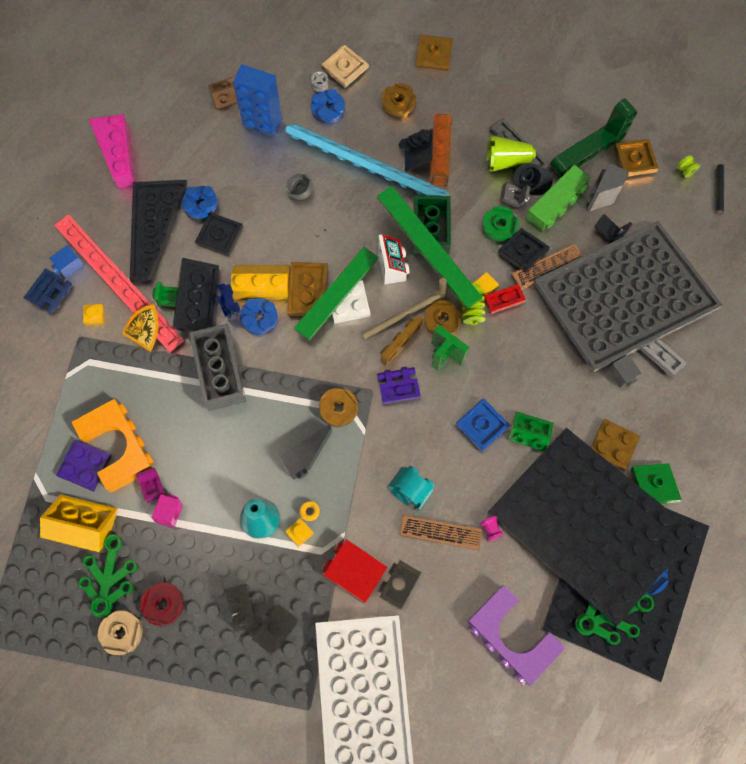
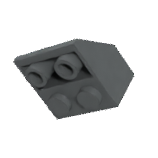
(607, 187)

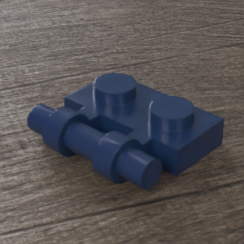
(44, 288)

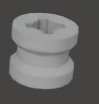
(322, 80)

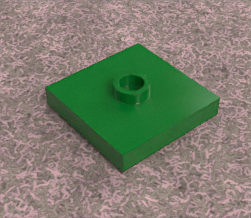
(657, 482)

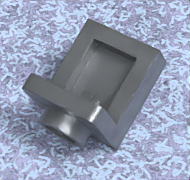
(514, 196)

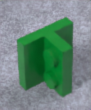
(447, 346)

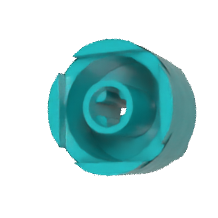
(411, 487)

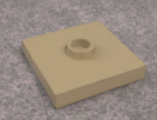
(344, 66)

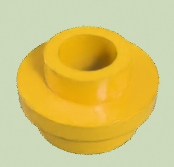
(309, 504)

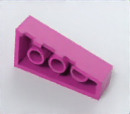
(115, 143)

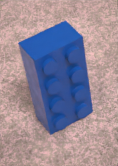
(258, 99)

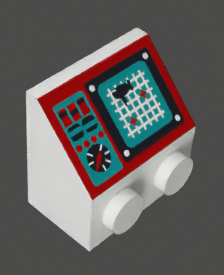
(392, 260)

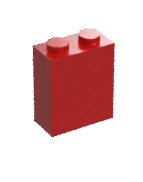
(353, 570)

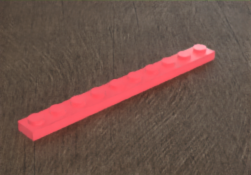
(114, 278)

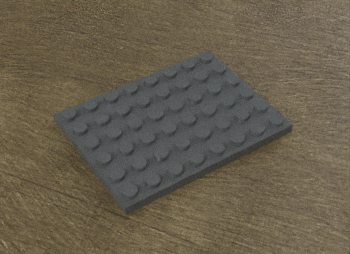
(626, 295)

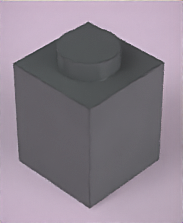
(625, 371)

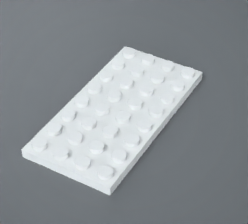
(363, 692)

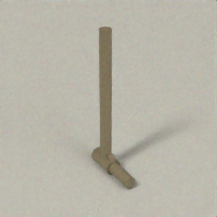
(440, 294)

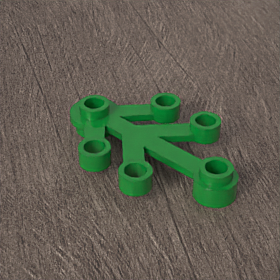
(107, 579)
(599, 619)

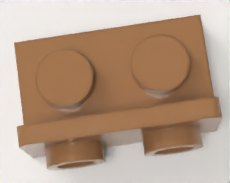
(223, 92)

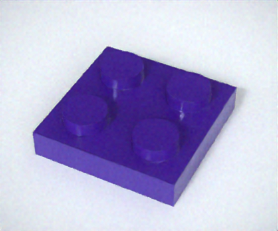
(83, 464)

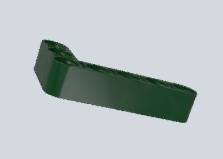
(599, 141)

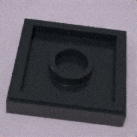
(219, 234)
(523, 250)

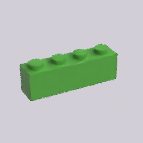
(557, 198)

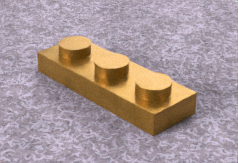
(401, 340)

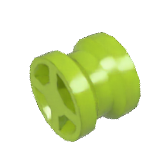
(688, 166)

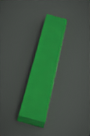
(336, 293)

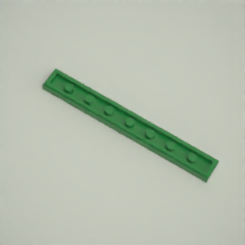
(429, 247)

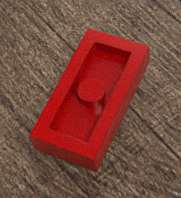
(504, 299)

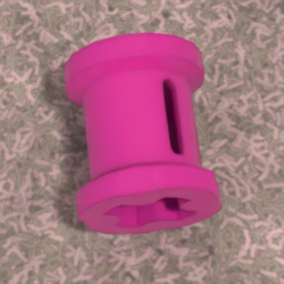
(491, 528)

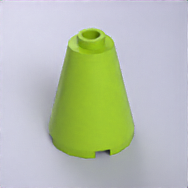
(508, 153)

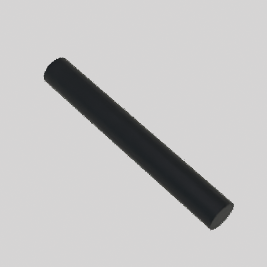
(720, 189)

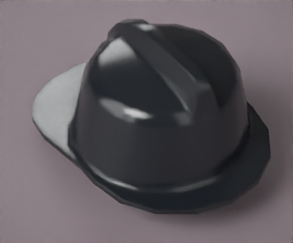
(534, 176)

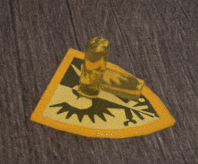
(143, 327)

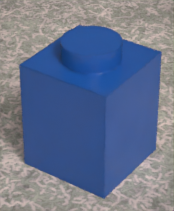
(66, 262)

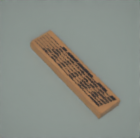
(546, 266)
(441, 532)

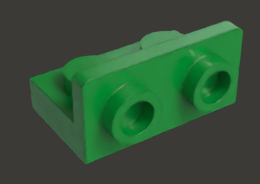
(531, 431)

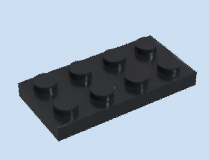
(195, 295)

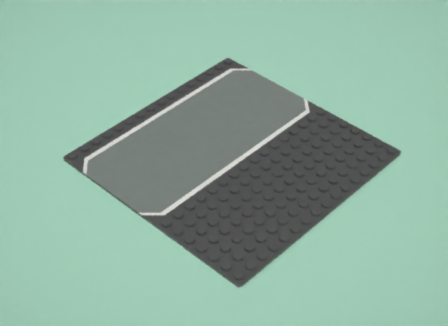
(214, 468)

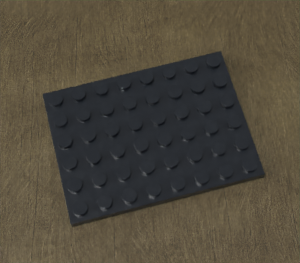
(592, 525)
(658, 628)

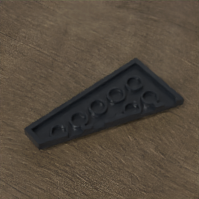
(152, 217)

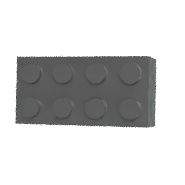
(217, 367)

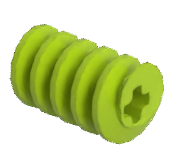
(474, 314)

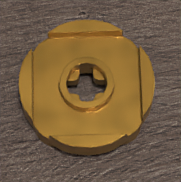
(396, 108)
(446, 308)
(338, 396)

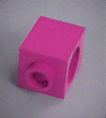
(167, 510)

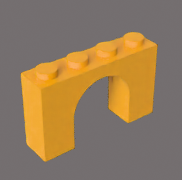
(113, 418)

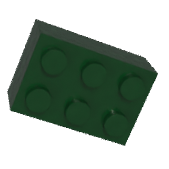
(436, 217)

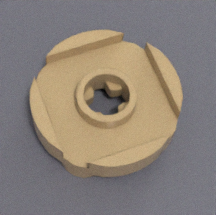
(110, 640)

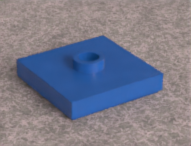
(482, 425)

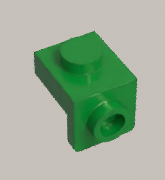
(164, 295)

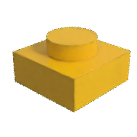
(93, 314)
(299, 532)

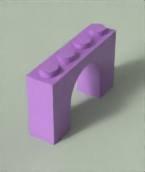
(526, 665)

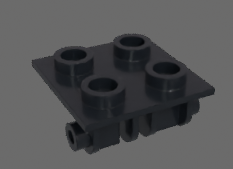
(417, 148)

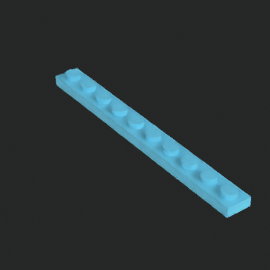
(358, 159)

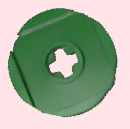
(508, 219)

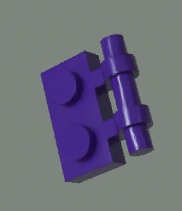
(400, 390)

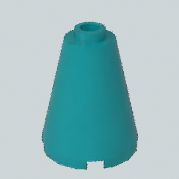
(259, 518)

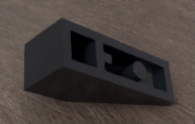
(302, 456)

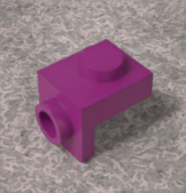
(150, 484)

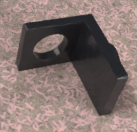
(610, 229)

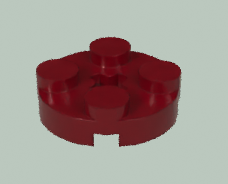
(156, 593)

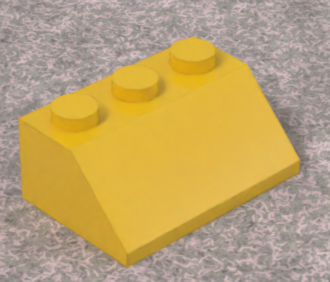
(260, 282)
(77, 522)

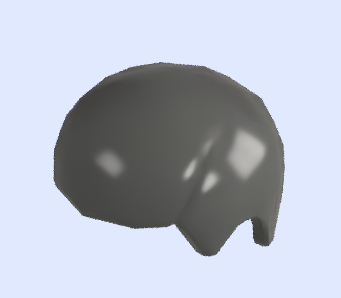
(299, 186)

